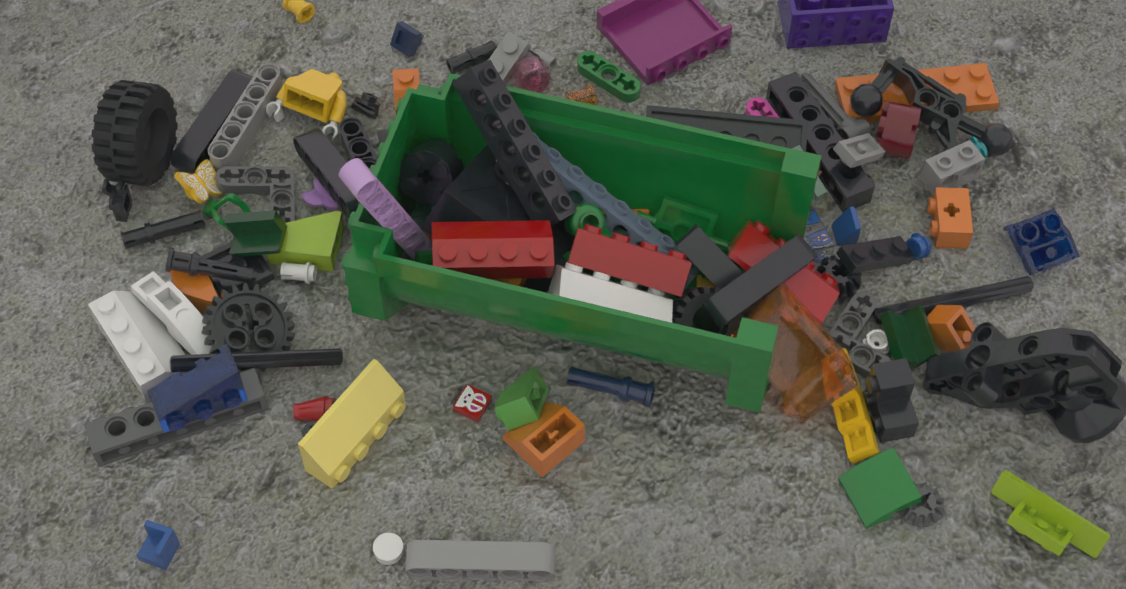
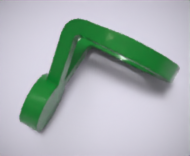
(212, 206)

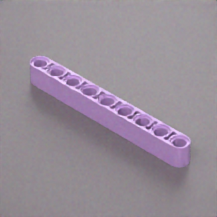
(383, 206)

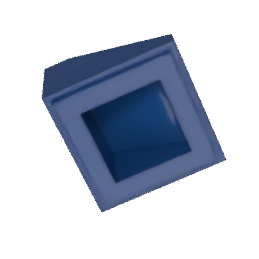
(847, 227)

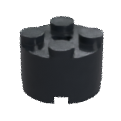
(429, 170)

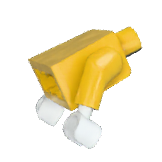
(315, 96)

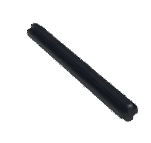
(962, 297)
(265, 359)

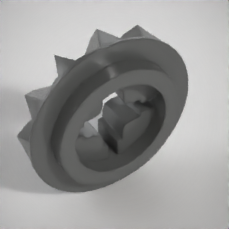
(924, 516)

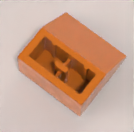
(549, 439)

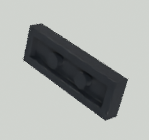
(875, 254)

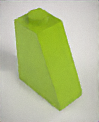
(313, 241)

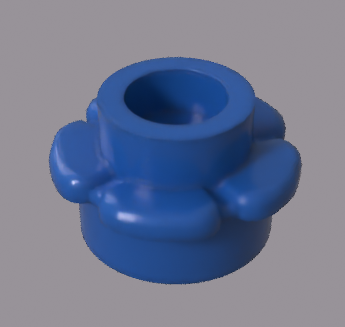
(919, 245)

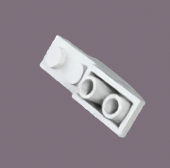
(174, 310)

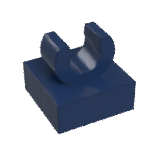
(406, 39)

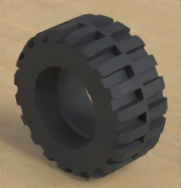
(134, 132)

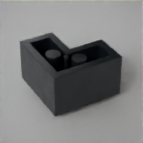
(889, 400)

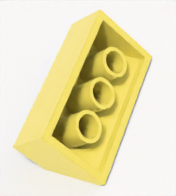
(352, 425)

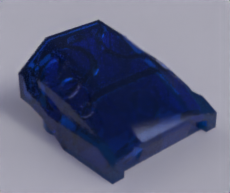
(1042, 241)

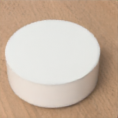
(388, 548)

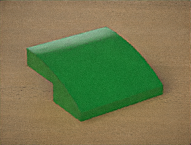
(879, 488)

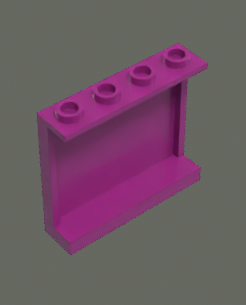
(661, 34)

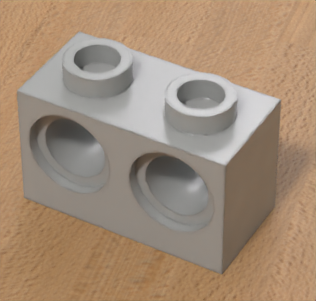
(952, 167)

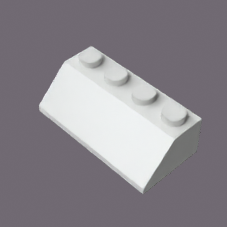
(601, 291)
(136, 338)

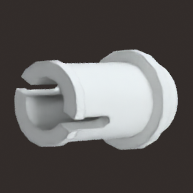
(303, 272)

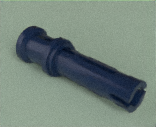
(624, 388)

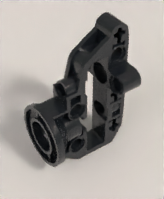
(1048, 371)

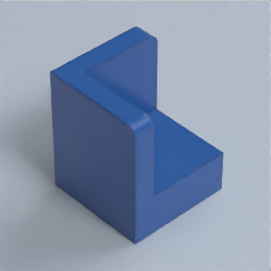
(159, 545)

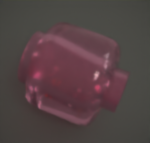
(532, 74)

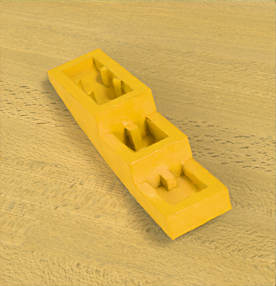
(855, 424)

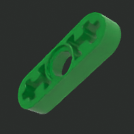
(612, 86)

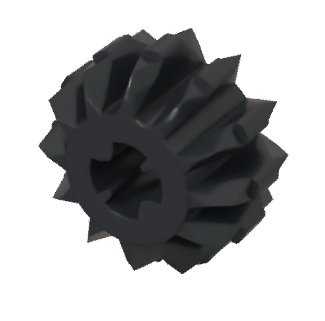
(847, 282)

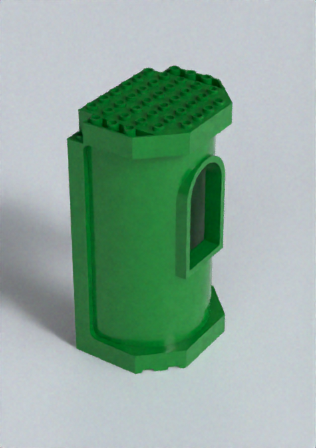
(636, 163)

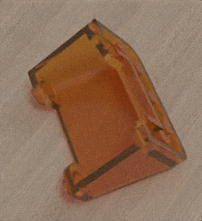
(806, 360)

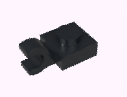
(119, 200)

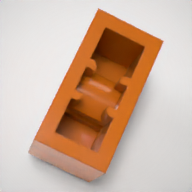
(950, 217)

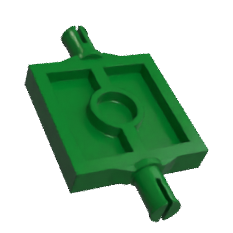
(677, 217)

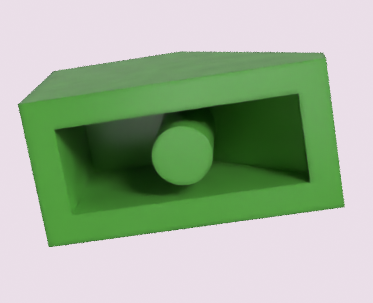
(522, 400)

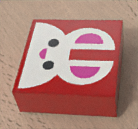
(472, 403)

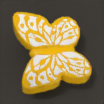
(200, 183)

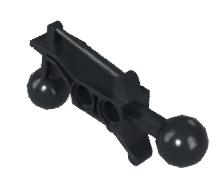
(868, 100)

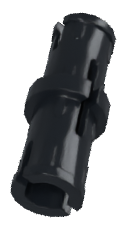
(470, 57)

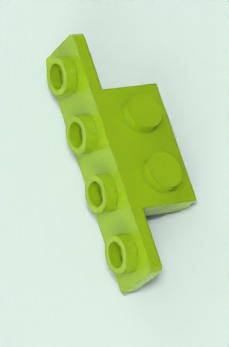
(1046, 519)

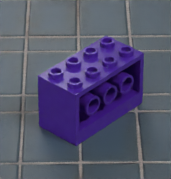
(834, 22)

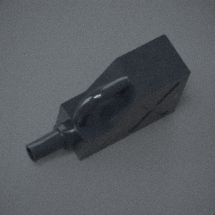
(483, 196)

